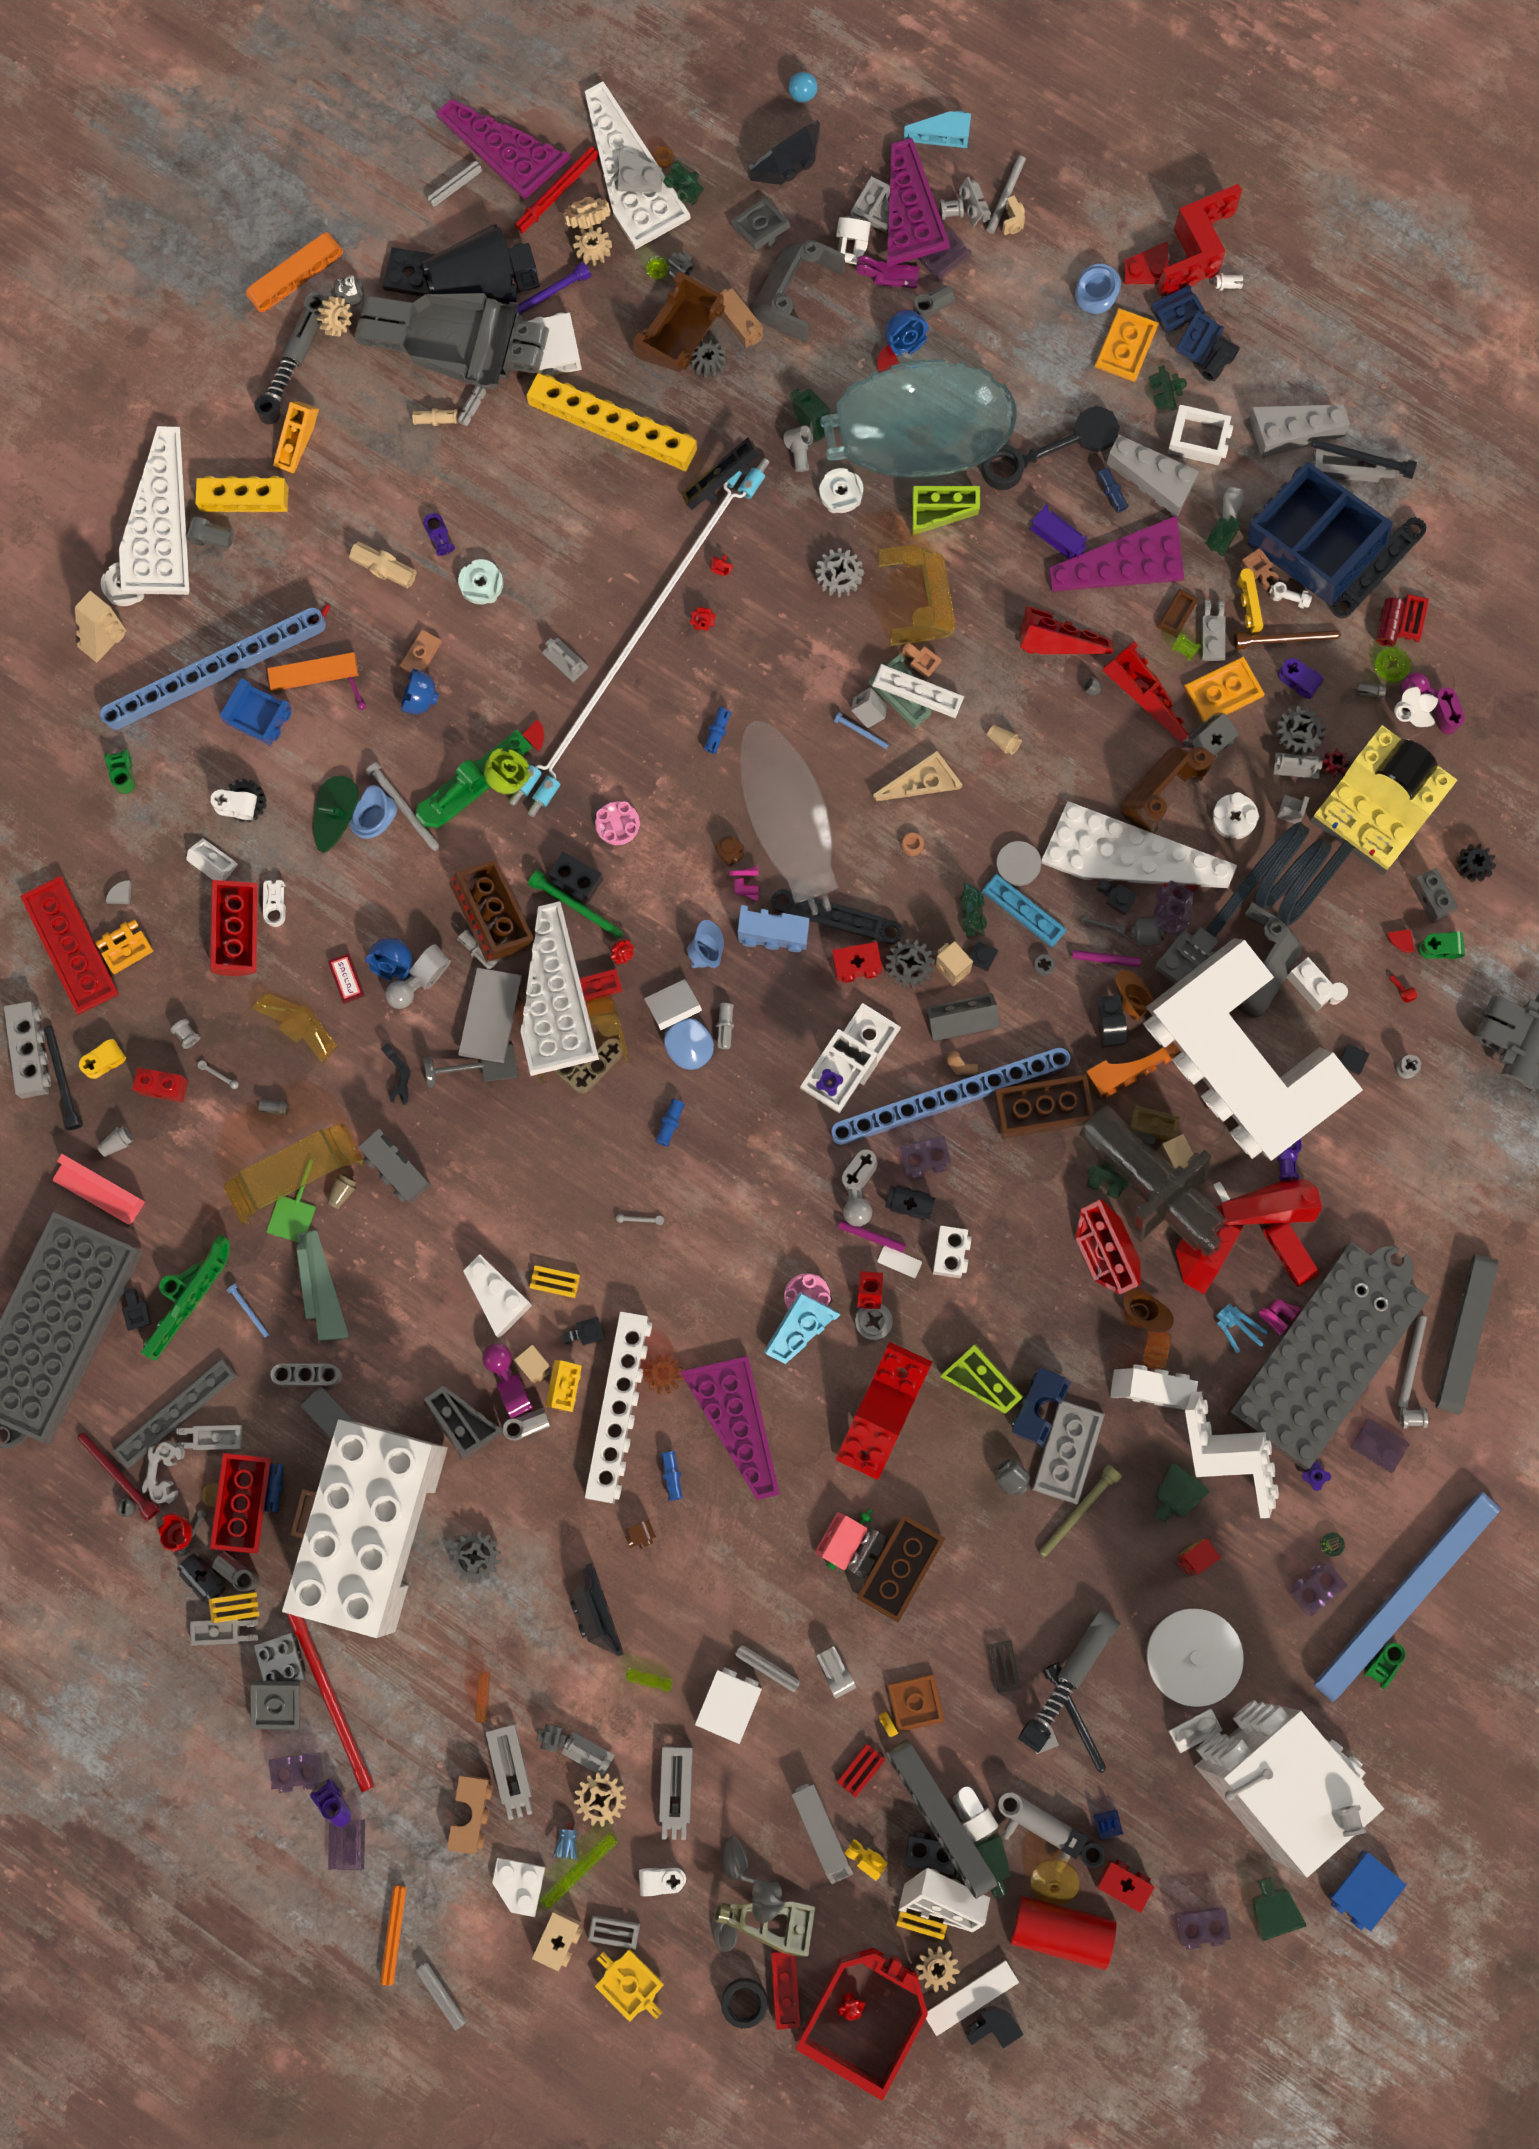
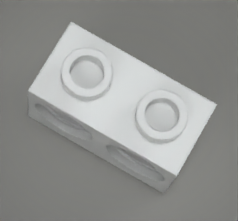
(945, 1251)

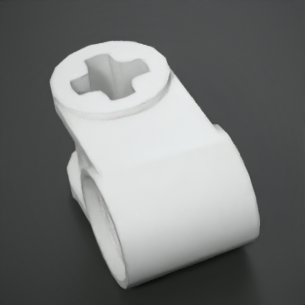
(237, 804)
(656, 1881)

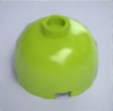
(506, 771)

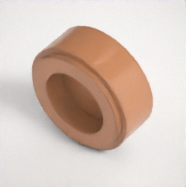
(912, 844)

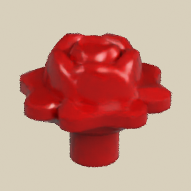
(702, 618)
(622, 951)
(852, 2008)

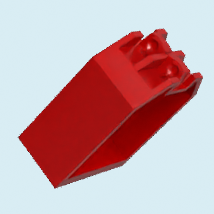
(890, 1969)

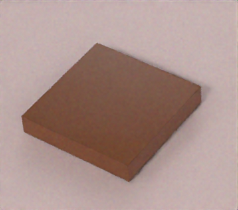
(915, 1702)

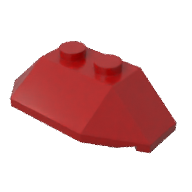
(1108, 1248)
(1199, 1270)

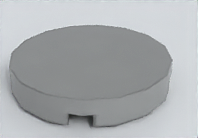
(1018, 863)

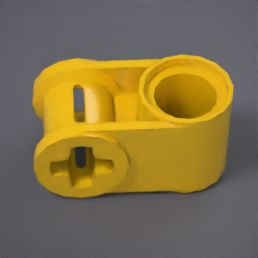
(104, 1057)

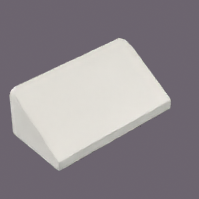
(211, 860)

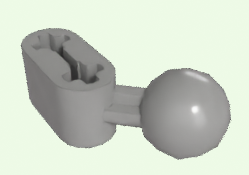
(423, 973)
(858, 1210)

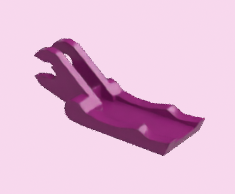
(895, 275)

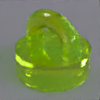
(657, 267)

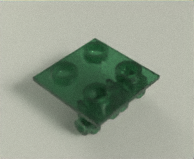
(972, 903)

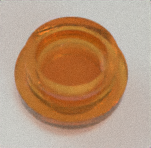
(663, 156)

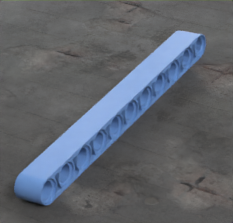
(202, 667)
(942, 1104)
(1407, 1596)

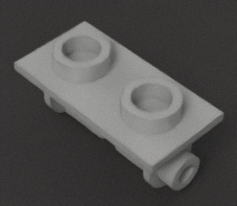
(971, 194)
(564, 659)
(1297, 765)
(871, 1543)
(587, 1754)

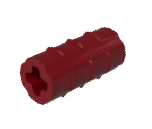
(1390, 622)

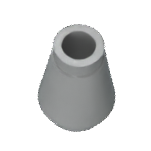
(1232, 502)
(117, 1140)

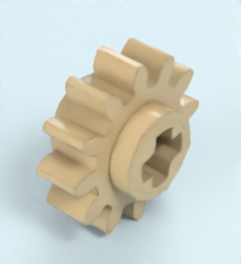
(592, 245)
(334, 316)
(928, 1966)

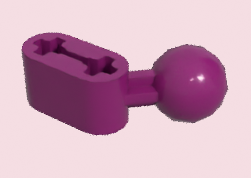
(1448, 709)
(513, 1393)

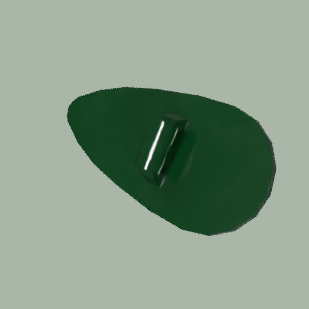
(334, 810)

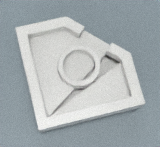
(519, 1885)

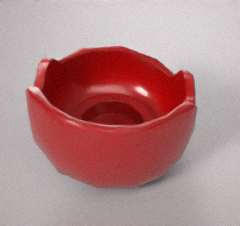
(175, 1532)

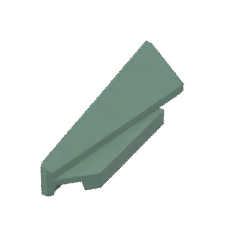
(318, 1289)

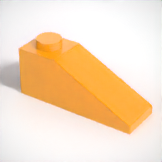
(295, 435)

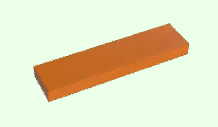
(313, 671)

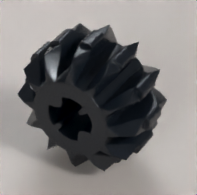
(1472, 870)

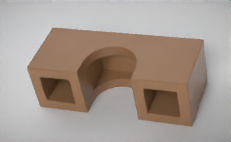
(474, 1792)

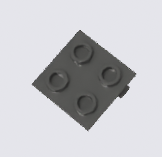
(280, 1659)

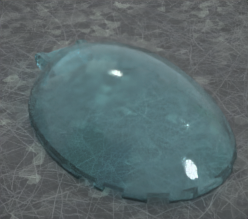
(922, 420)

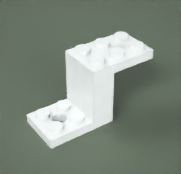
(852, 1056)
(1231, 1454)

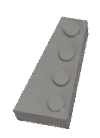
(1293, 427)
(1153, 473)

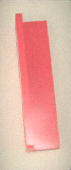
(97, 1190)

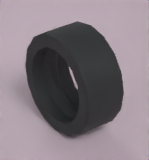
(1009, 482)
(752, 2021)

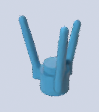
(1232, 1316)

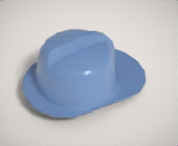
(706, 946)

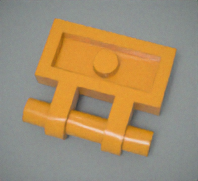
(127, 951)

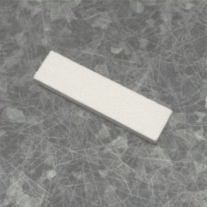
(918, 691)
(971, 1997)

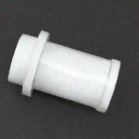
(1227, 281)

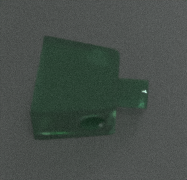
(809, 410)
(1178, 1493)
(995, 1858)
(1275, 1911)

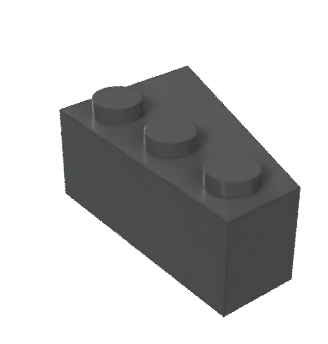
(393, 1167)
(460, 1423)

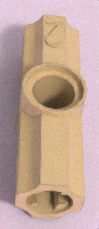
(382, 564)

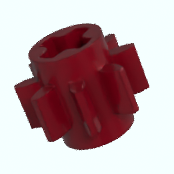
(1335, 769)

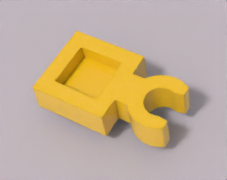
(869, 1861)

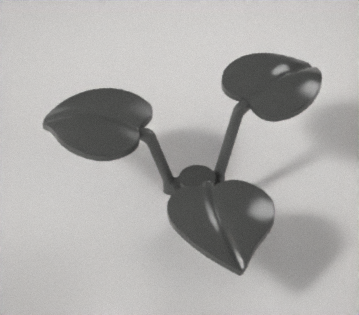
(765, 1894)

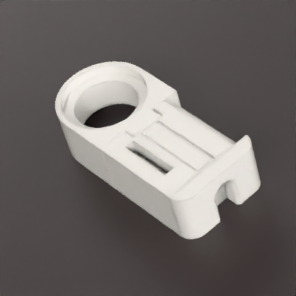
(274, 900)

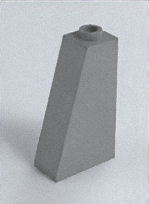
(822, 1833)

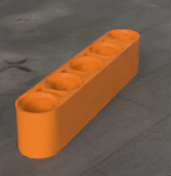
(294, 272)

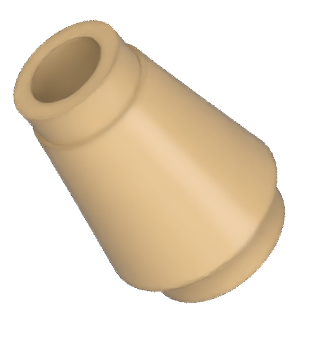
(1004, 739)

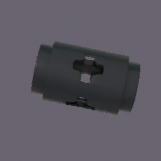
(923, 1201)
(195, 1566)

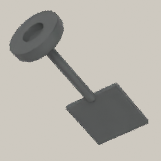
(491, 1070)

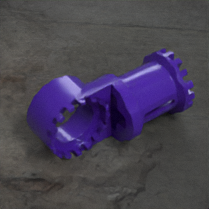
(438, 535)
(1288, 1162)

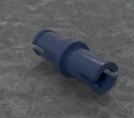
(1112, 490)

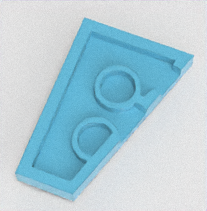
(800, 1324)

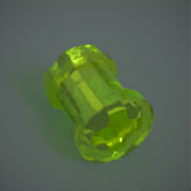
(1186, 647)

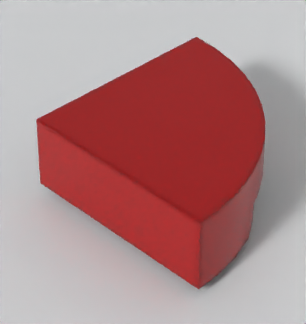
(886, 359)
(535, 735)
(1402, 940)

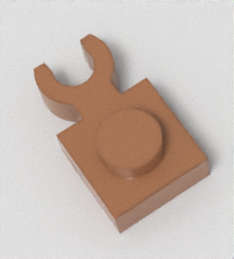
(1261, 567)

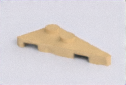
(927, 777)

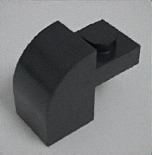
(1112, 1021)
(996, 2021)

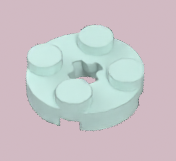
(480, 594)

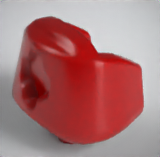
(719, 566)

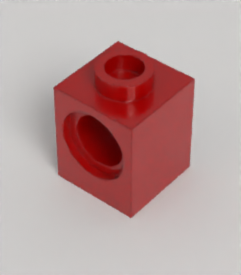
(870, 1290)

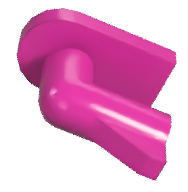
(748, 890)
(1270, 1315)

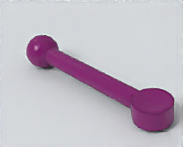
(361, 705)

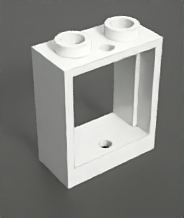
(1197, 452)

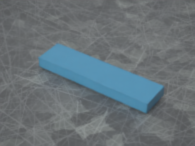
(1024, 910)

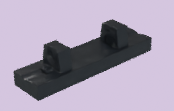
(720, 473)

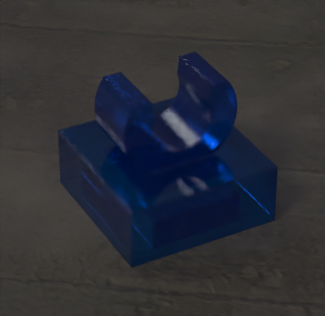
(1108, 1824)

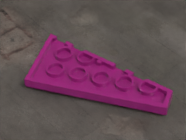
(913, 215)
(1136, 559)

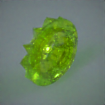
(1392, 674)

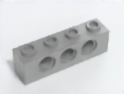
(16, 1017)

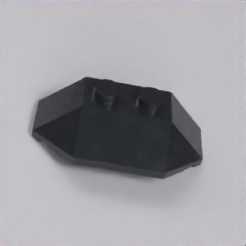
(788, 157)
(595, 1613)

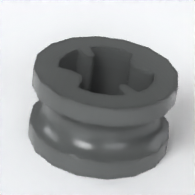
(1047, 958)

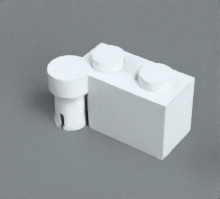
(1315, 986)

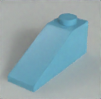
(944, 130)

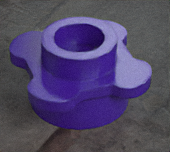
(826, 1076)
(1316, 1483)

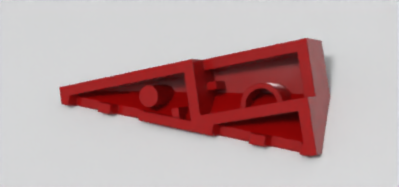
(1136, 680)

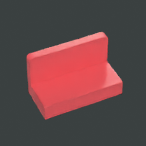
(841, 1540)

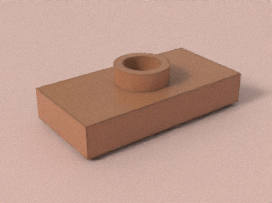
(421, 652)

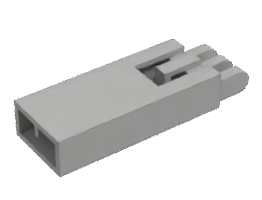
(1346, 468)
(509, 1761)
(676, 1782)

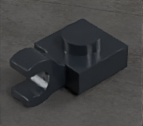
(1119, 897)
(136, 1313)
(588, 1332)

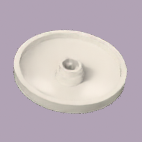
(1195, 1657)

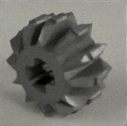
(711, 366)

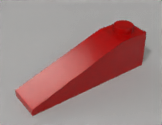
(1048, 636)
(1278, 1203)

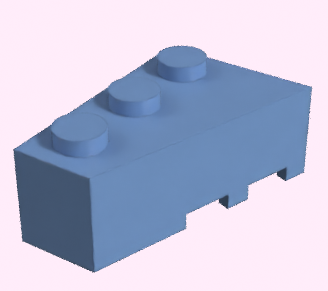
(772, 930)

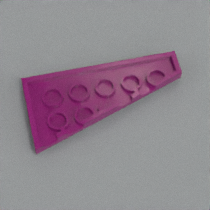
(506, 150)
(732, 1407)

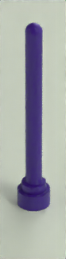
(580, 273)

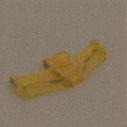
(297, 1023)

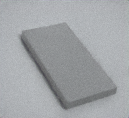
(490, 1015)
(1068, 1452)

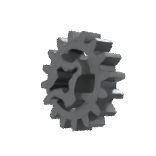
(1298, 739)
(918, 966)
(477, 1546)

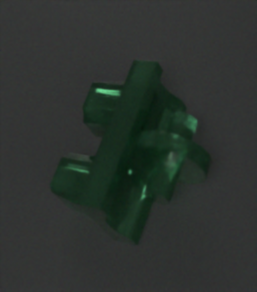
(685, 183)
(1162, 379)
(1223, 534)
(1097, 1175)

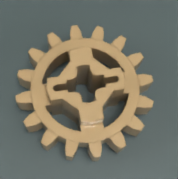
(586, 212)
(595, 1788)

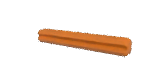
(393, 1935)

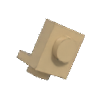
(1016, 214)

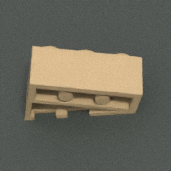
(97, 626)

